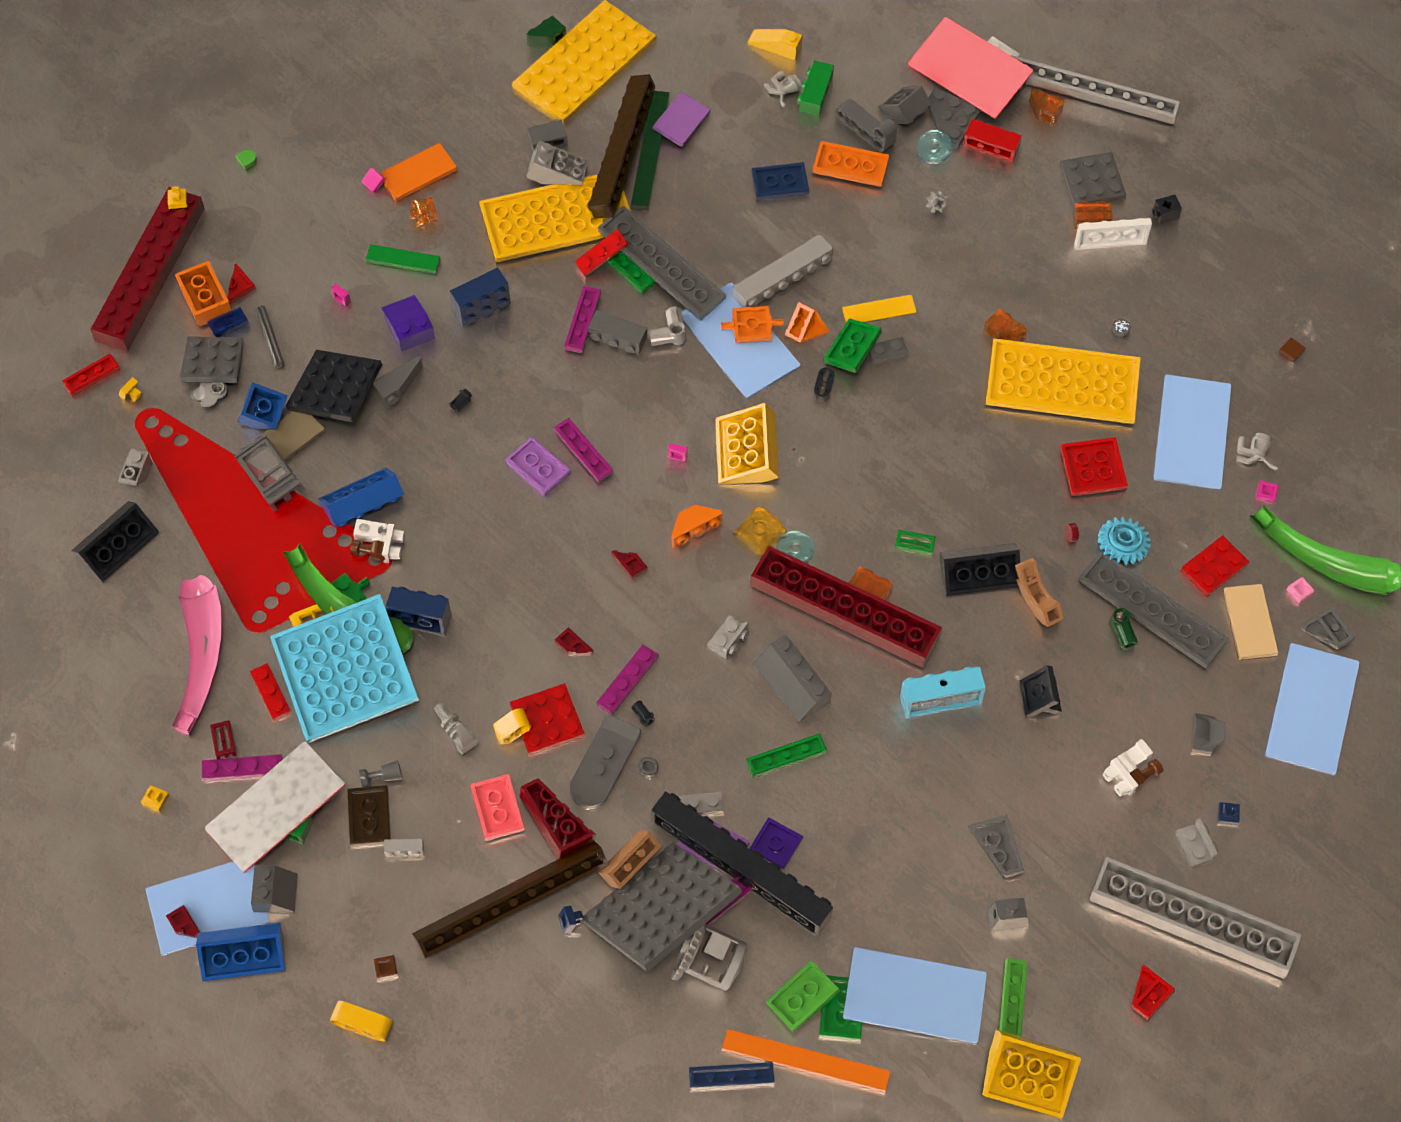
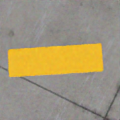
(880, 309)

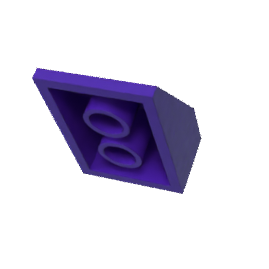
(408, 323)

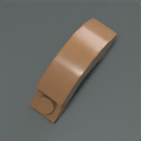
(1035, 595)

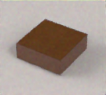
(1292, 350)
(385, 967)

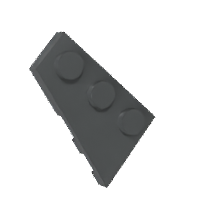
(999, 843)

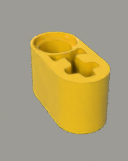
(511, 726)

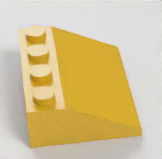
(747, 446)
(1030, 1074)

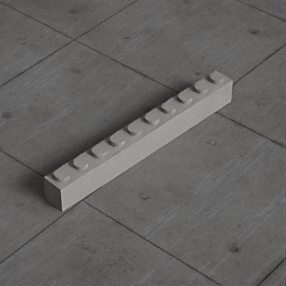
(1101, 92)

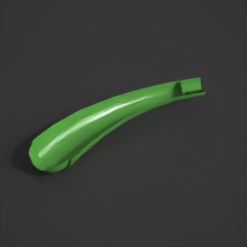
(1362, 571)
(327, 595)

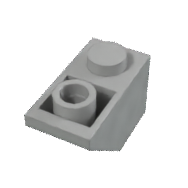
(135, 468)

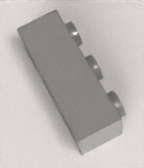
(403, 847)

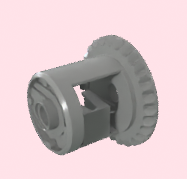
(715, 945)

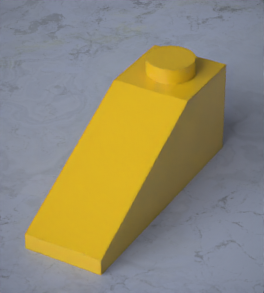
(777, 41)

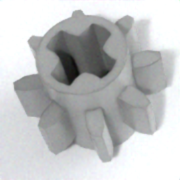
(932, 200)

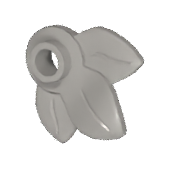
(207, 393)

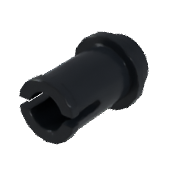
(460, 400)
(643, 713)

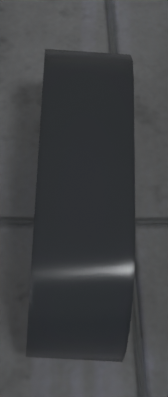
(825, 384)

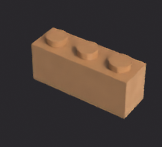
(629, 859)

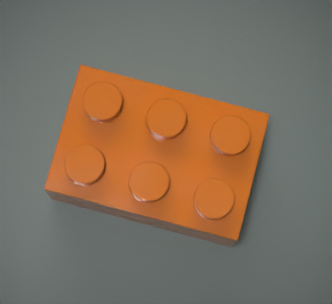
(203, 293)

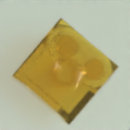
(760, 530)

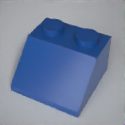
(262, 407)

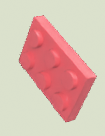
(497, 807)

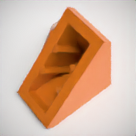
(805, 324)

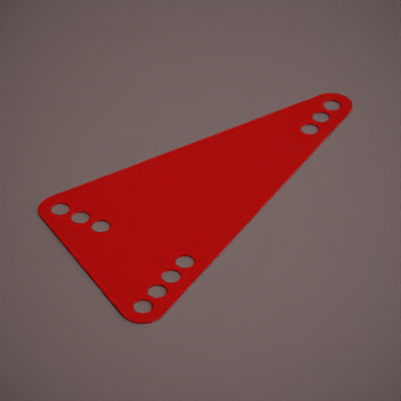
(241, 529)

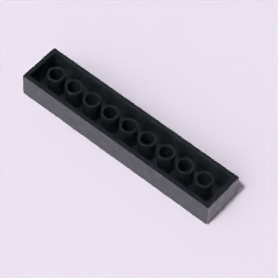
(737, 860)

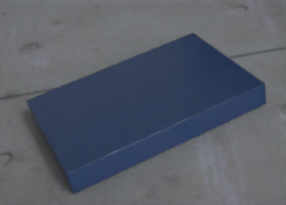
(780, 181)

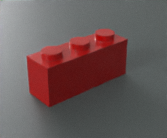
(992, 140)

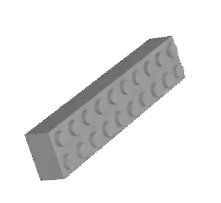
(1195, 917)

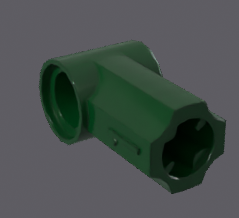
(1123, 630)

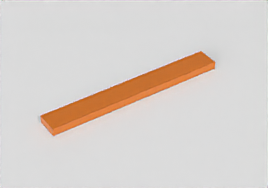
(806, 1060)

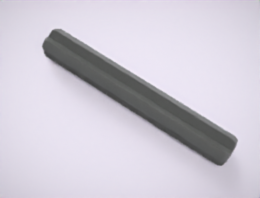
(270, 336)

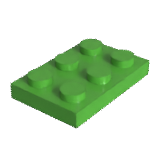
(802, 996)

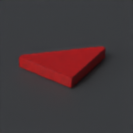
(239, 285)

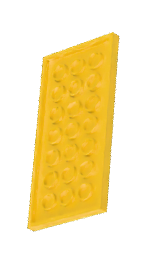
(584, 61)
(542, 219)
(1063, 381)

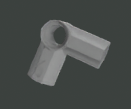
(675, 331)

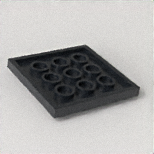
(334, 385)

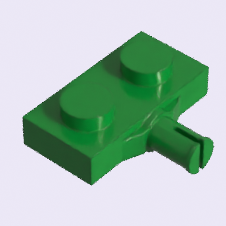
(350, 588)

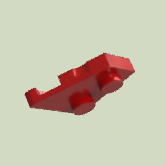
(1150, 993)

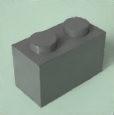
(550, 133)

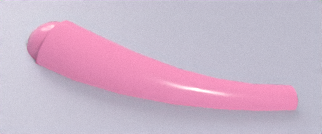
(202, 616)

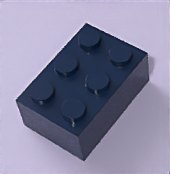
(480, 297)
(419, 610)

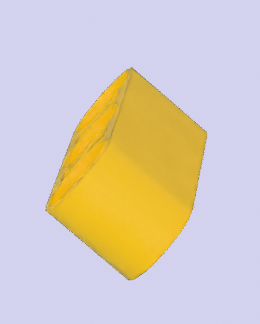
(361, 1021)

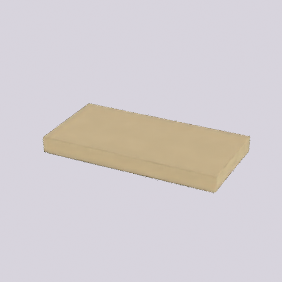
(1250, 621)

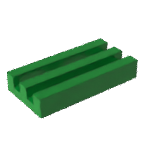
(914, 545)

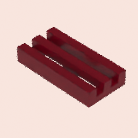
(225, 752)

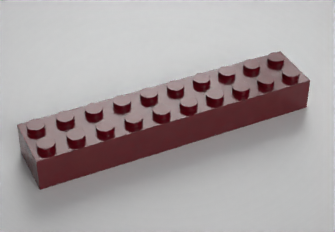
(146, 272)
(846, 606)

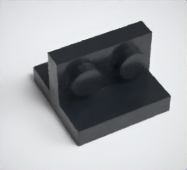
(1040, 692)

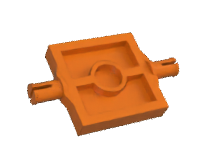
(752, 324)

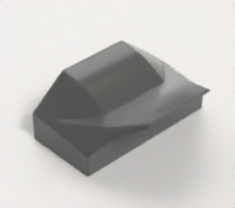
(1207, 733)

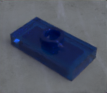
(228, 322)

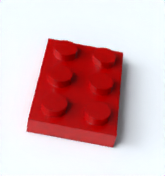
(1214, 566)

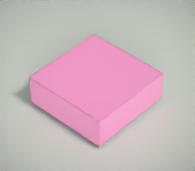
(1300, 589)

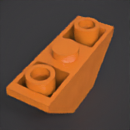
(694, 522)

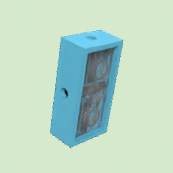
(942, 692)

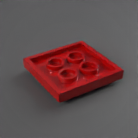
(1093, 466)
(551, 719)

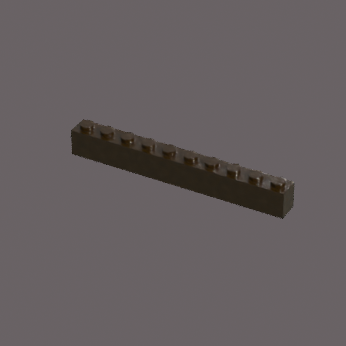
(621, 146)
(510, 899)

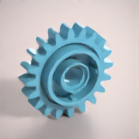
(1124, 540)

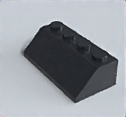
(115, 540)
(980, 568)

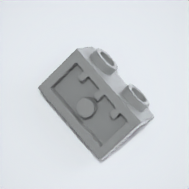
(728, 637)
(1197, 844)

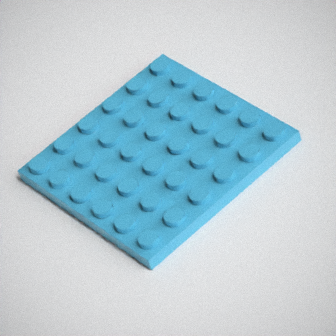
(344, 668)

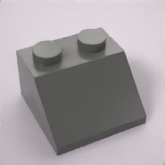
(906, 104)
(273, 889)

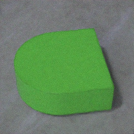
(246, 158)

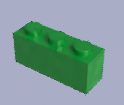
(815, 88)

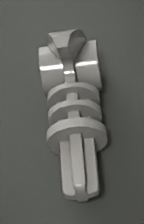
(462, 738)

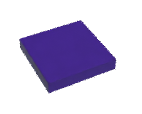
(776, 843)

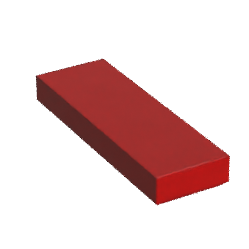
(91, 375)

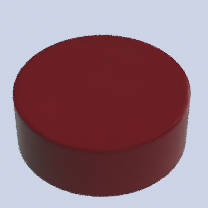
(1072, 532)

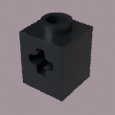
(1167, 209)

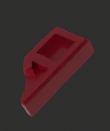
(630, 563)
(572, 643)
(182, 922)

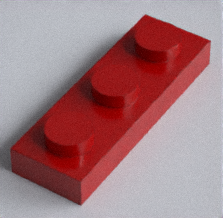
(601, 252)
(270, 692)

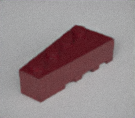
(554, 819)

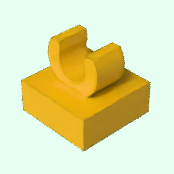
(177, 198)
(130, 389)
(155, 798)

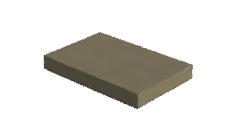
(294, 433)

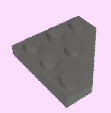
(951, 115)

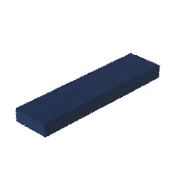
(731, 1076)

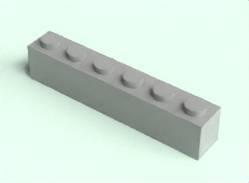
(783, 272)

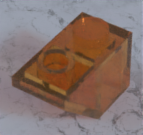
(1046, 107)
(1004, 327)

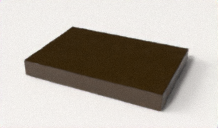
(368, 815)

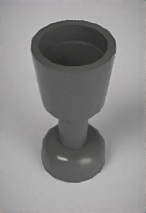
(388, 772)

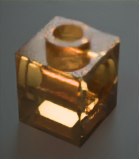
(423, 211)

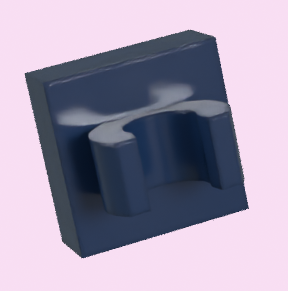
(1228, 813)
(569, 919)

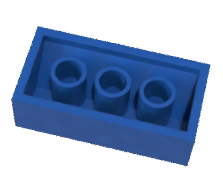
(361, 497)
(240, 951)

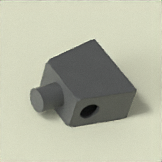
(1008, 915)

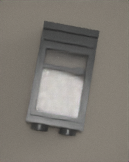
(268, 470)

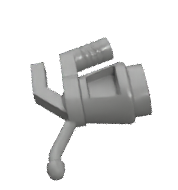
(786, 86)
(1259, 446)

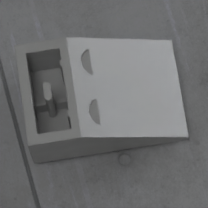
(556, 166)

